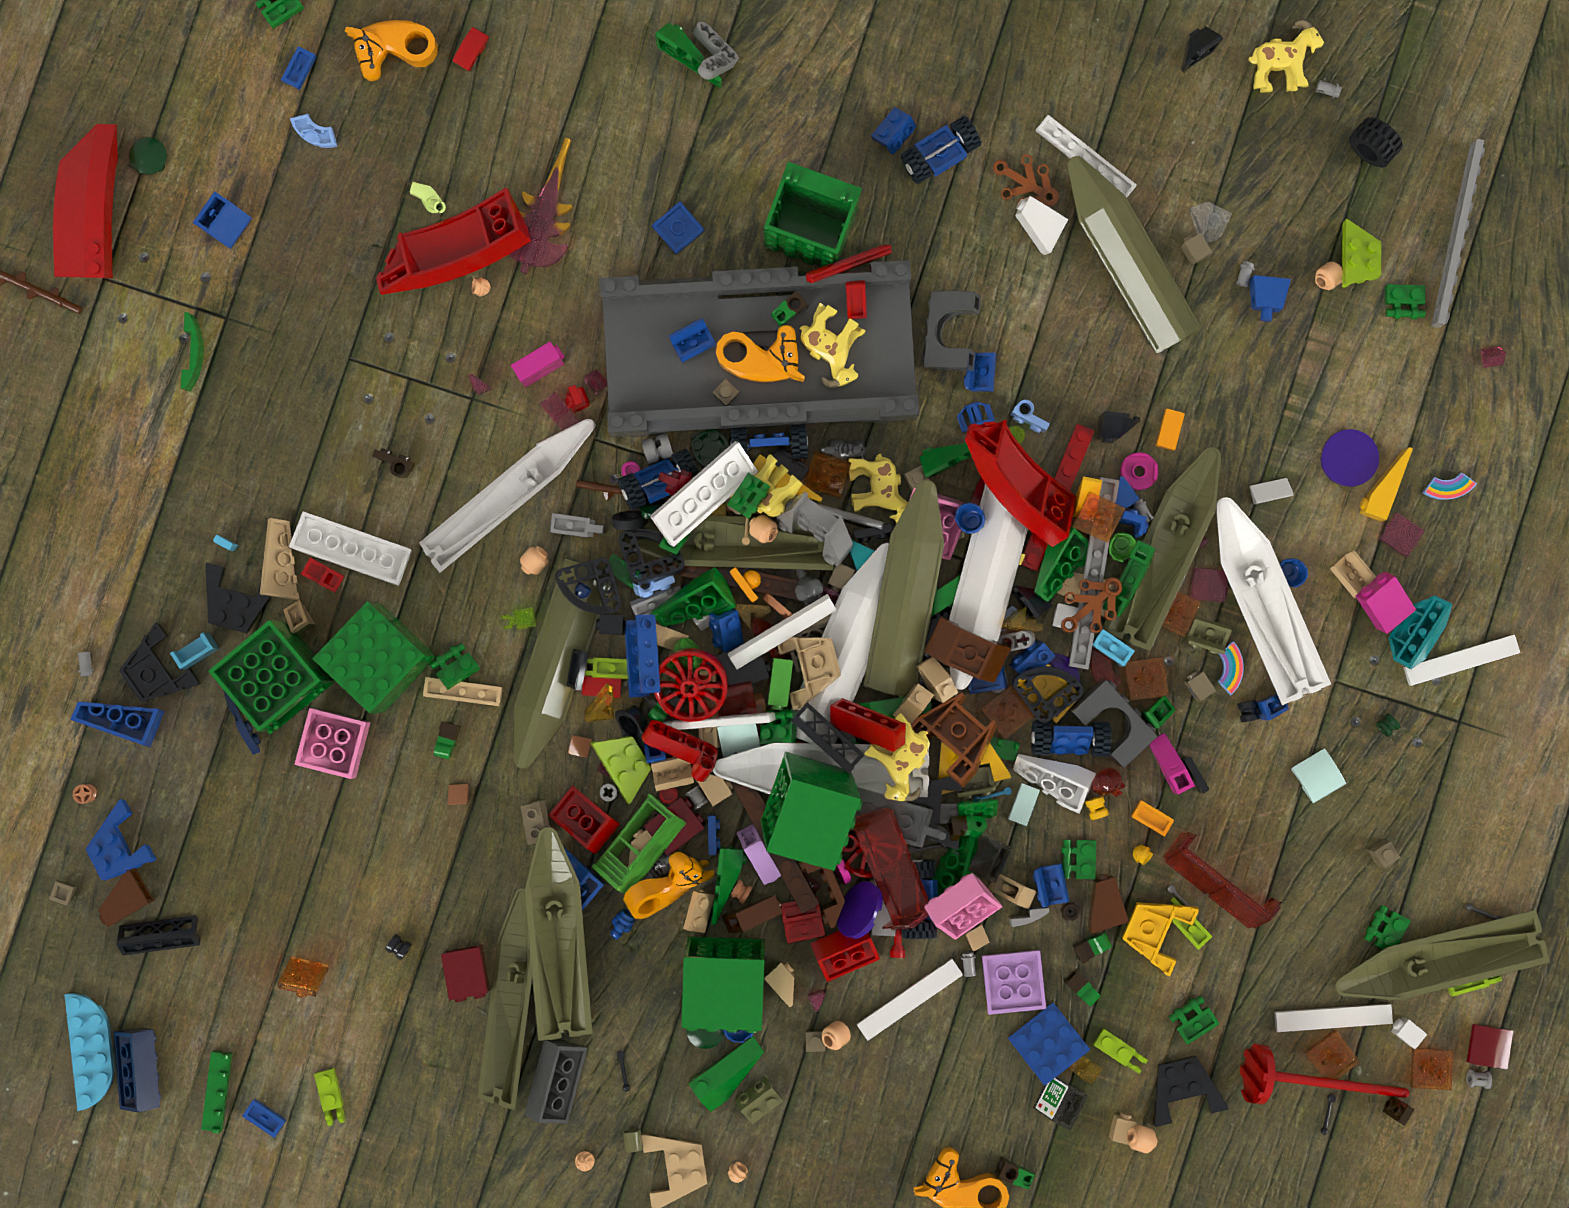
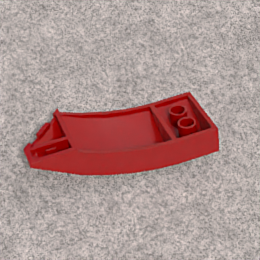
(85, 206)
(455, 246)
(1020, 483)

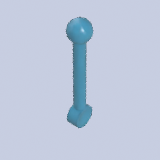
(1007, 791)

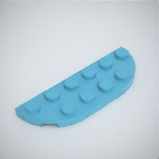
(90, 1049)

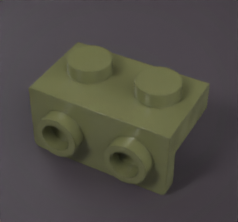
(1208, 635)
(980, 784)
(758, 1100)

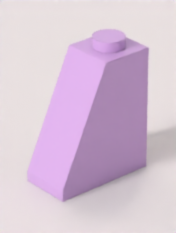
(757, 854)

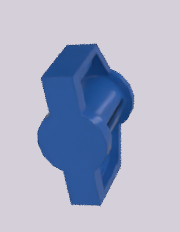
(969, 408)

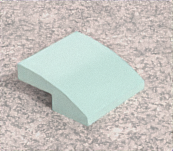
(738, 738)
(1318, 775)

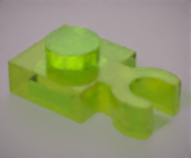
(522, 619)

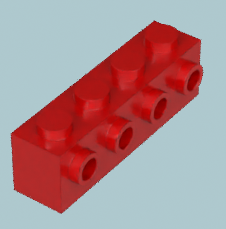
(868, 724)

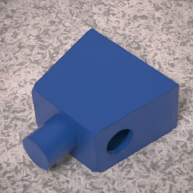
(1268, 295)

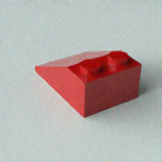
(583, 820)

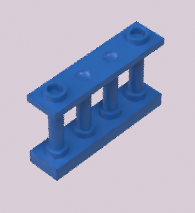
(642, 656)

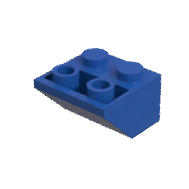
(222, 220)

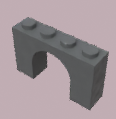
(942, 307)
(1137, 733)

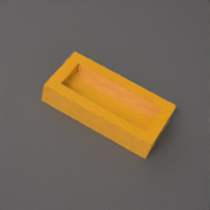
(1170, 429)
(1152, 818)

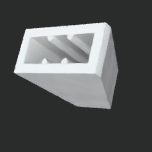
(1040, 223)

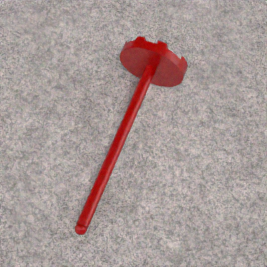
(1260, 1076)

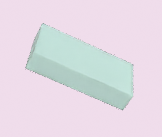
(1023, 804)

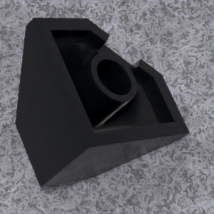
(1199, 46)
(1114, 425)
(1028, 598)

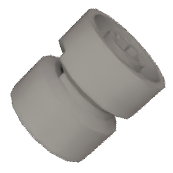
(650, 448)

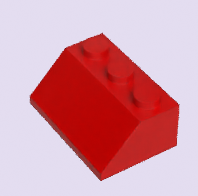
(842, 955)

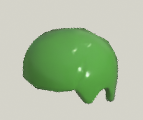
(1121, 546)

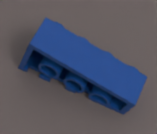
(126, 722)

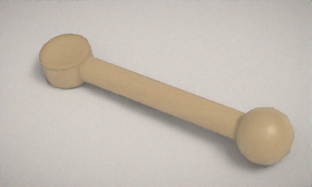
(746, 540)

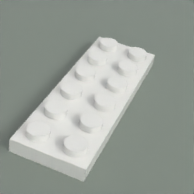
(703, 494)
(350, 548)

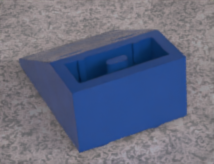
(589, 881)

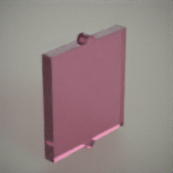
(1401, 534)
(1209, 585)

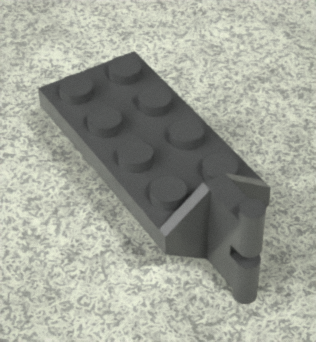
(911, 818)

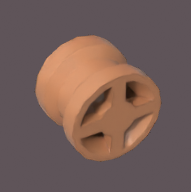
(80, 794)
(740, 891)

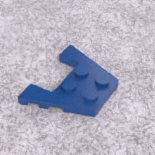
(109, 849)

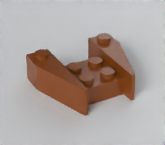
(959, 733)

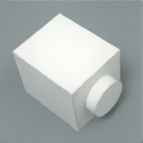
(1408, 1032)

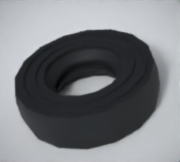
(628, 520)

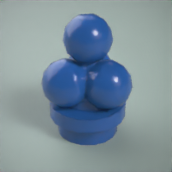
(623, 923)

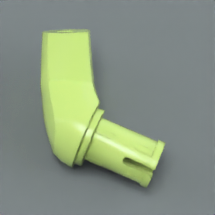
(429, 197)

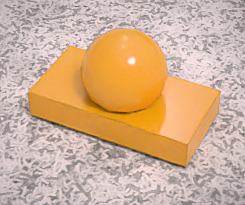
(749, 581)

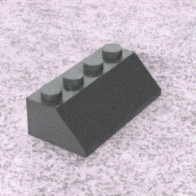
(555, 1081)

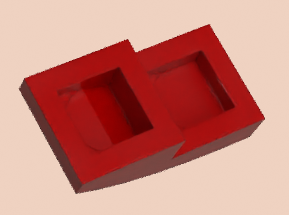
(470, 48)
(322, 575)

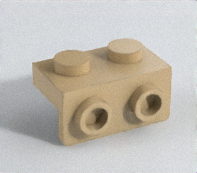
(1352, 572)
(671, 773)
(699, 911)

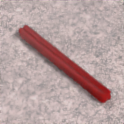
(848, 263)

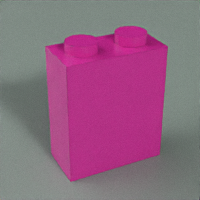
(538, 364)
(1385, 602)

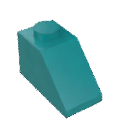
(860, 554)

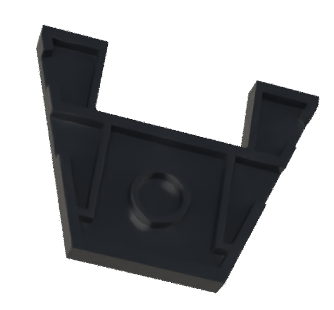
(229, 607)
(148, 675)
(933, 802)
(1180, 1081)

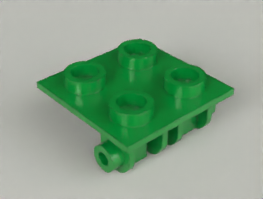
(985, 809)

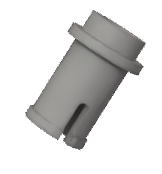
(1328, 89)
(1245, 273)
(1141, 507)
(85, 664)
(968, 963)

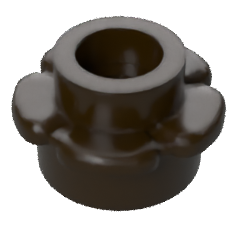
(1070, 906)

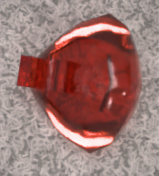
(1108, 782)

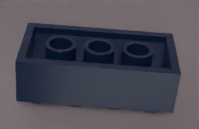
(136, 1069)

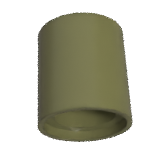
(632, 1140)

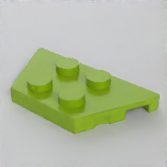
(1359, 255)
(624, 764)

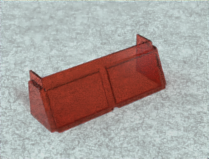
(892, 868)
(1219, 888)

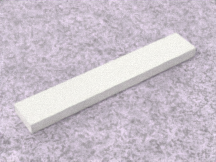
(1072, 146)
(782, 631)
(1462, 660)
(724, 721)
(909, 999)
(1333, 1017)

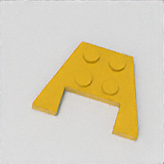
(998, 769)
(1149, 927)

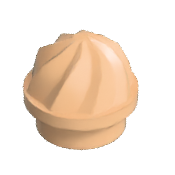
(480, 286)
(584, 1161)
(737, 1172)

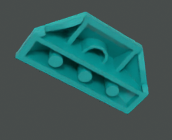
(1419, 632)

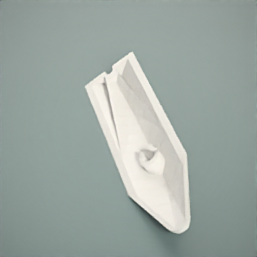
(504, 495)
(987, 576)
(1268, 605)
(851, 635)
(760, 765)

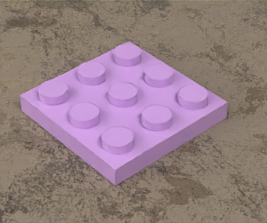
(1013, 982)

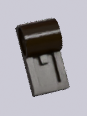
(386, 456)
(1398, 1110)

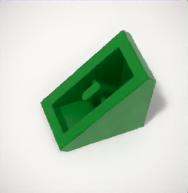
(1158, 712)

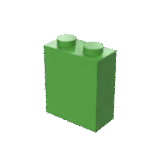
(780, 683)

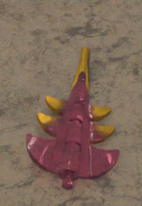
(541, 223)

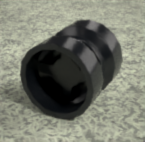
(1245, 707)
(402, 949)

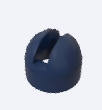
(582, 590)

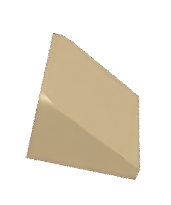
(977, 937)

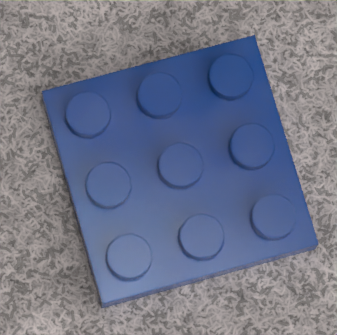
(1049, 1044)

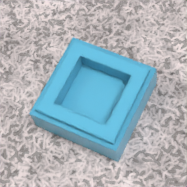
(229, 545)

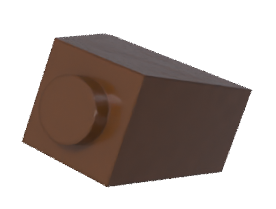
(125, 899)
(1106, 905)
(752, 914)

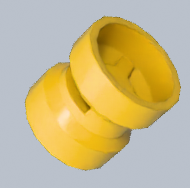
(1095, 803)

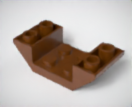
(966, 651)
(830, 910)

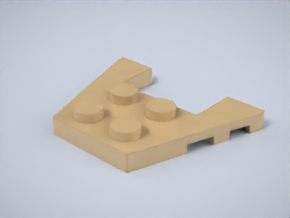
(817, 664)
(683, 1164)

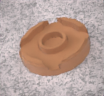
(777, 606)

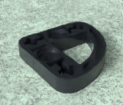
(639, 565)
(593, 572)
(1048, 703)

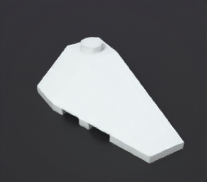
(1062, 780)

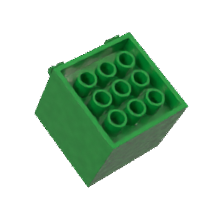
(811, 216)
(374, 657)
(271, 676)
(810, 811)
(723, 984)

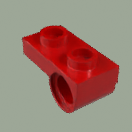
(576, 399)

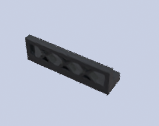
(823, 743)
(157, 939)

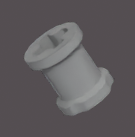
(614, 793)
(697, 797)
(1486, 1079)

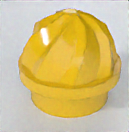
(1142, 854)

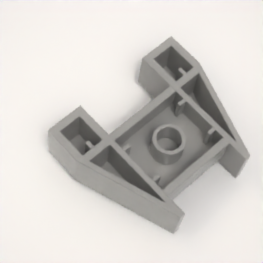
(821, 523)

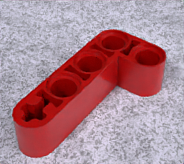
(683, 746)

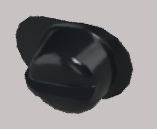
(631, 723)

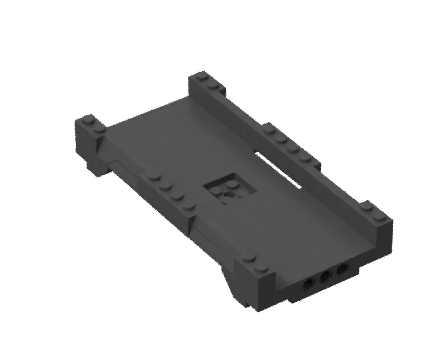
(660, 394)

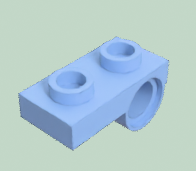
(1036, 424)
(647, 591)

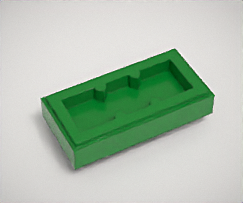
(620, 570)

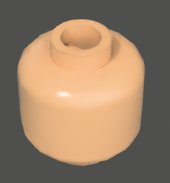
(1329, 275)
(763, 529)
(534, 560)
(836, 1035)
(1141, 1138)

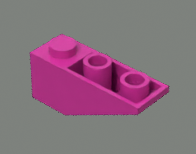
(1171, 764)

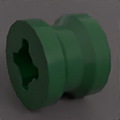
(1388, 725)

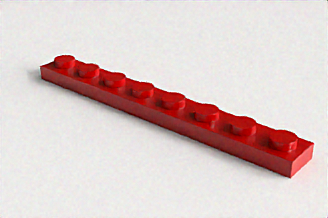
(1065, 475)

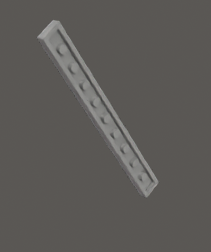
(1459, 227)
(1094, 572)

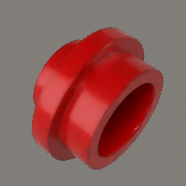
(668, 796)

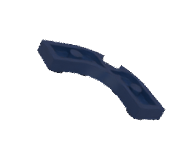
(244, 727)

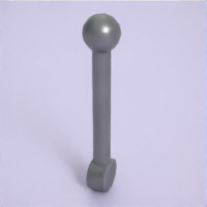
(1171, 889)

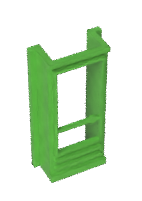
(624, 877)

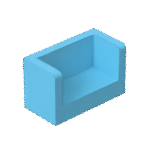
(1112, 647)
(195, 651)

